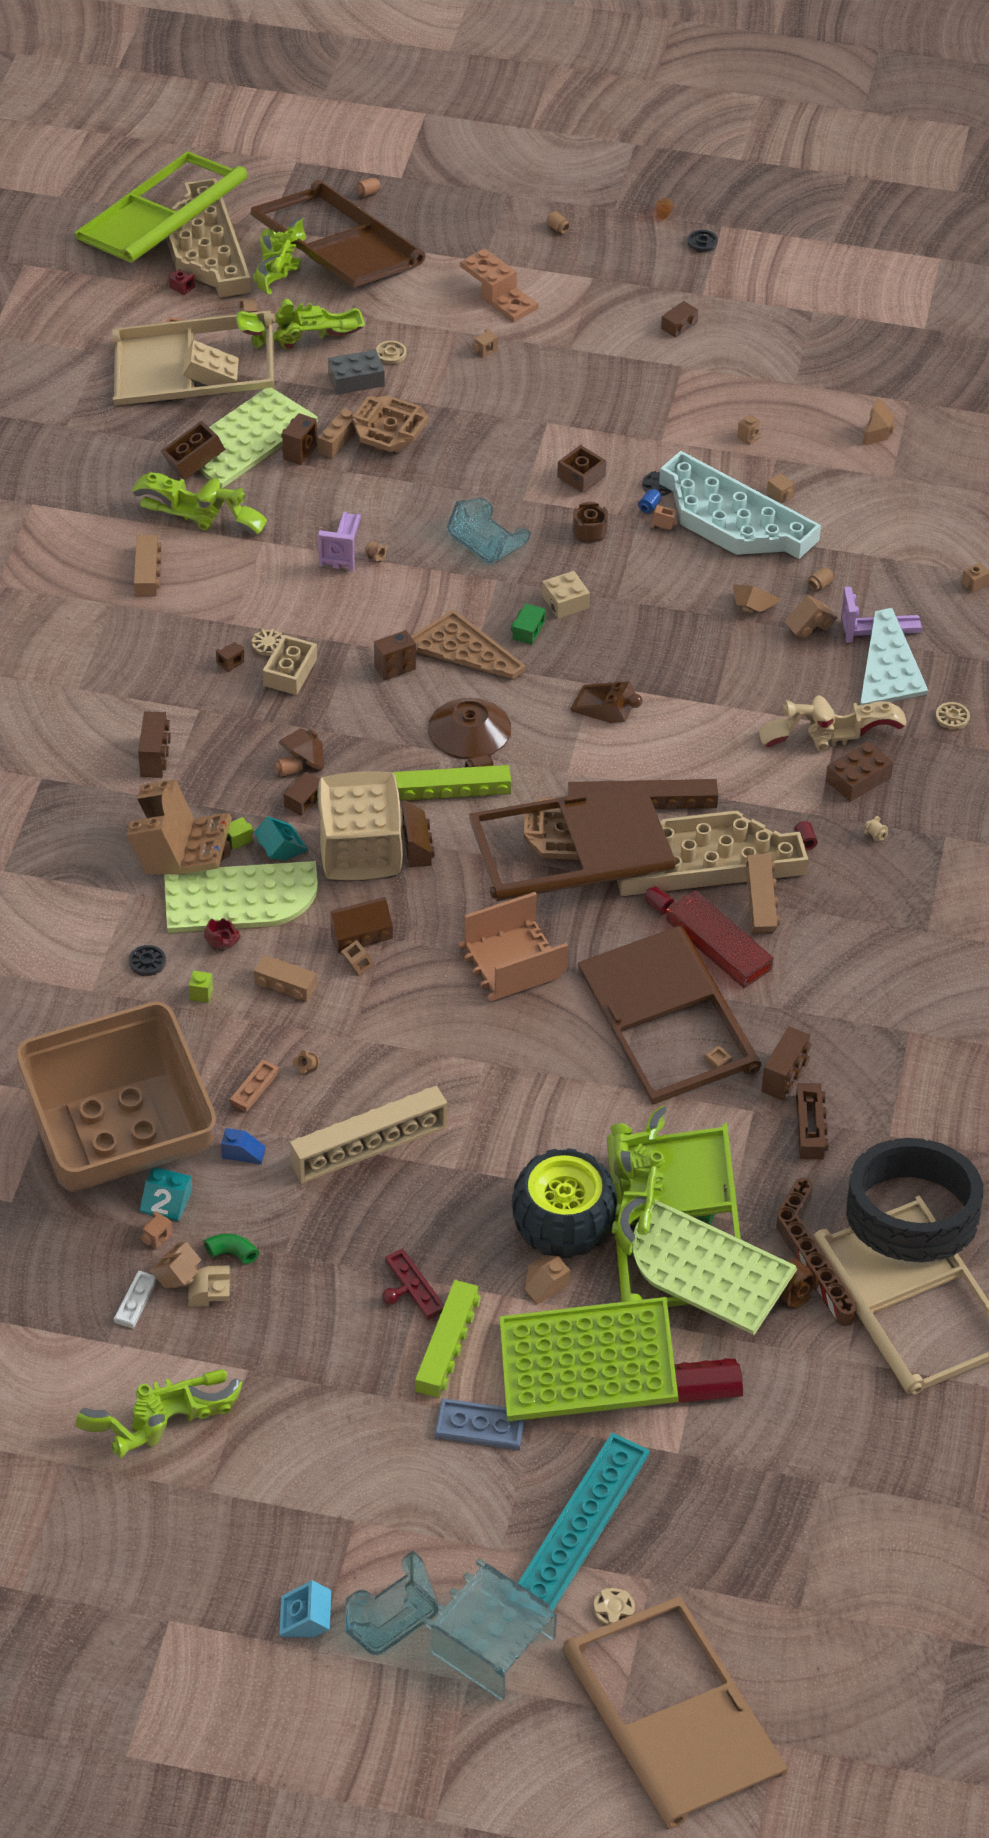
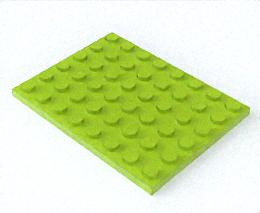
(588, 1359)

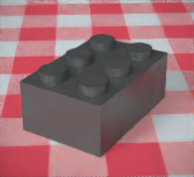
(356, 372)

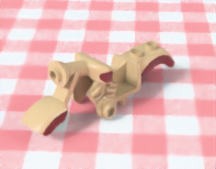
(827, 725)

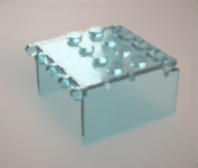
(488, 1626)

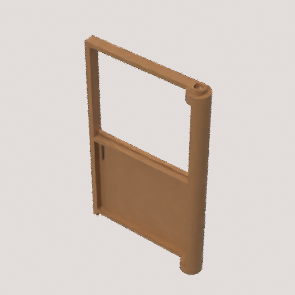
(689, 1749)

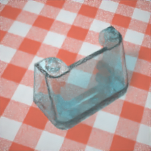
(476, 530)
(394, 1613)

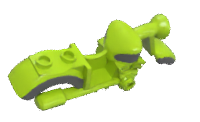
(276, 254)
(199, 506)
(641, 1171)
(159, 1404)

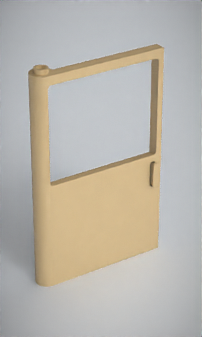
(883, 1281)

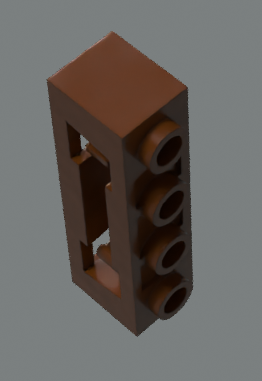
(815, 1145)

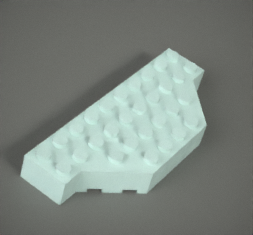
(733, 512)

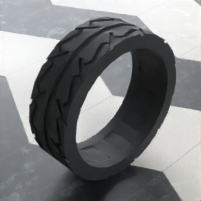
(910, 1239)

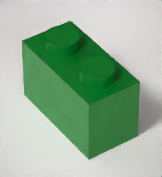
(528, 624)

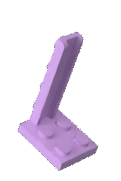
(338, 547)
(863, 626)

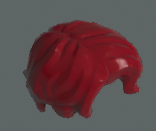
(221, 934)

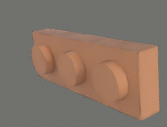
(254, 1085)

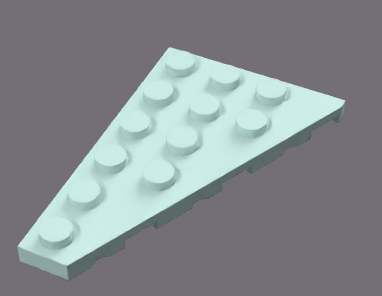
(890, 665)

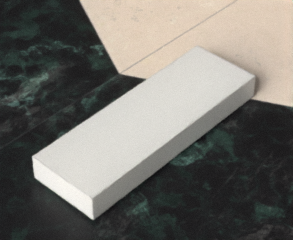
(135, 1299)

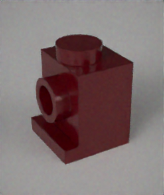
(181, 281)

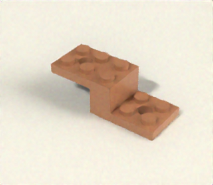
(499, 285)

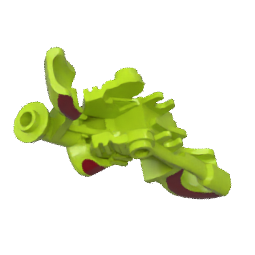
(296, 321)

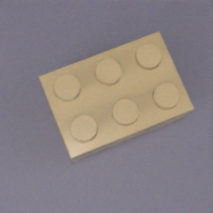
(209, 365)
(289, 664)

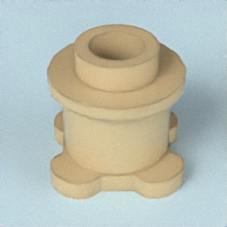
(876, 829)

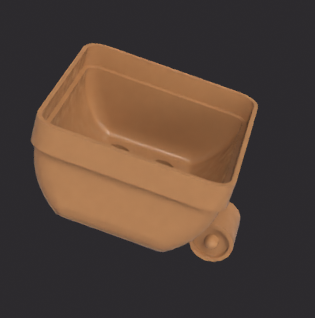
(116, 1096)

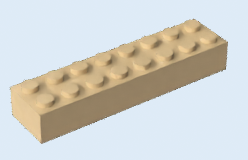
(368, 1134)

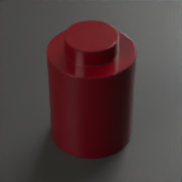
(807, 834)
(658, 899)

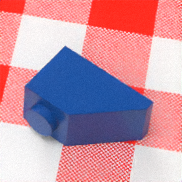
(241, 1146)

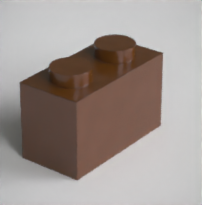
(679, 319)
(302, 794)

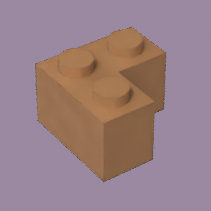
(809, 615)
(176, 1266)

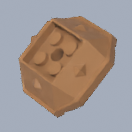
(389, 422)
(549, 834)

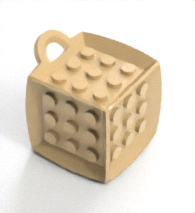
(360, 825)

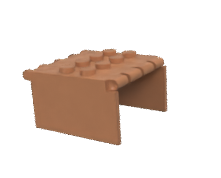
(511, 948)

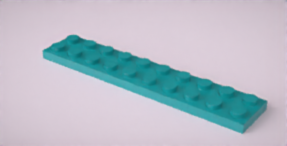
(583, 1519)

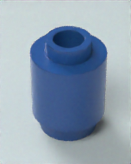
(649, 501)

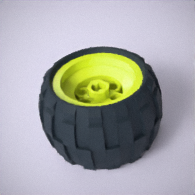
(546, 1197)

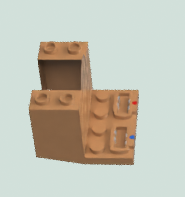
(171, 836)

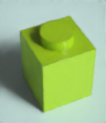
(239, 833)
(200, 986)

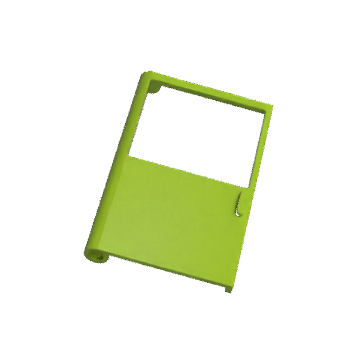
(138, 224)
(693, 1182)

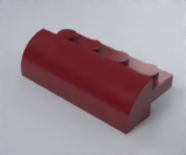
(708, 1380)

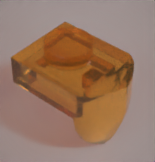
(664, 208)

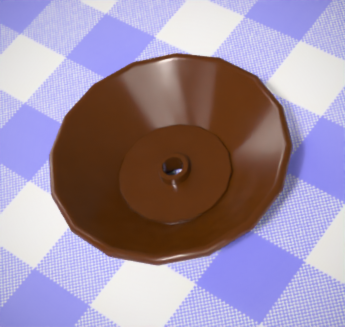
(469, 727)

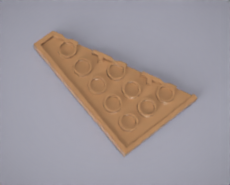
(462, 643)

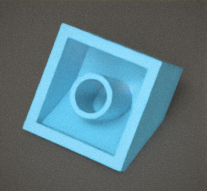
(305, 1611)

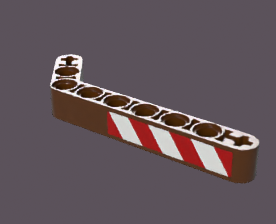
(807, 1252)

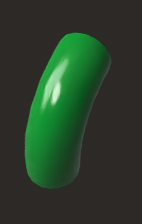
(231, 1244)

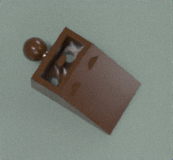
(607, 701)

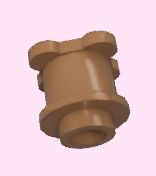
(376, 551)
(306, 1062)

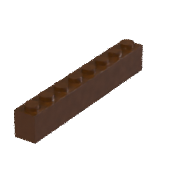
(663, 793)

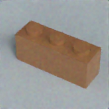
(336, 434)
(285, 978)

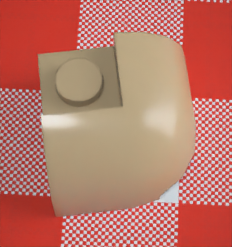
(209, 1284)

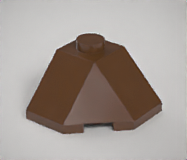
(305, 746)

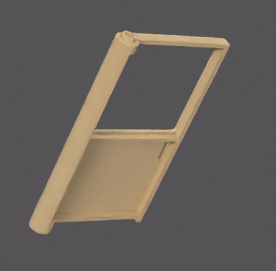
(152, 359)

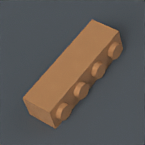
(146, 565)
(761, 893)

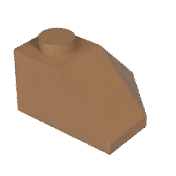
(880, 424)
(753, 599)
(546, 1278)

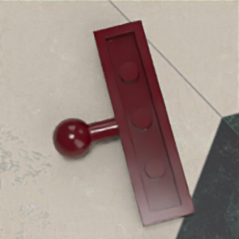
(413, 1284)

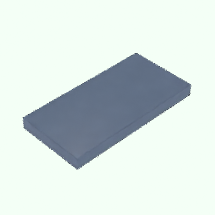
(478, 1424)

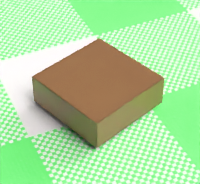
(717, 1057)

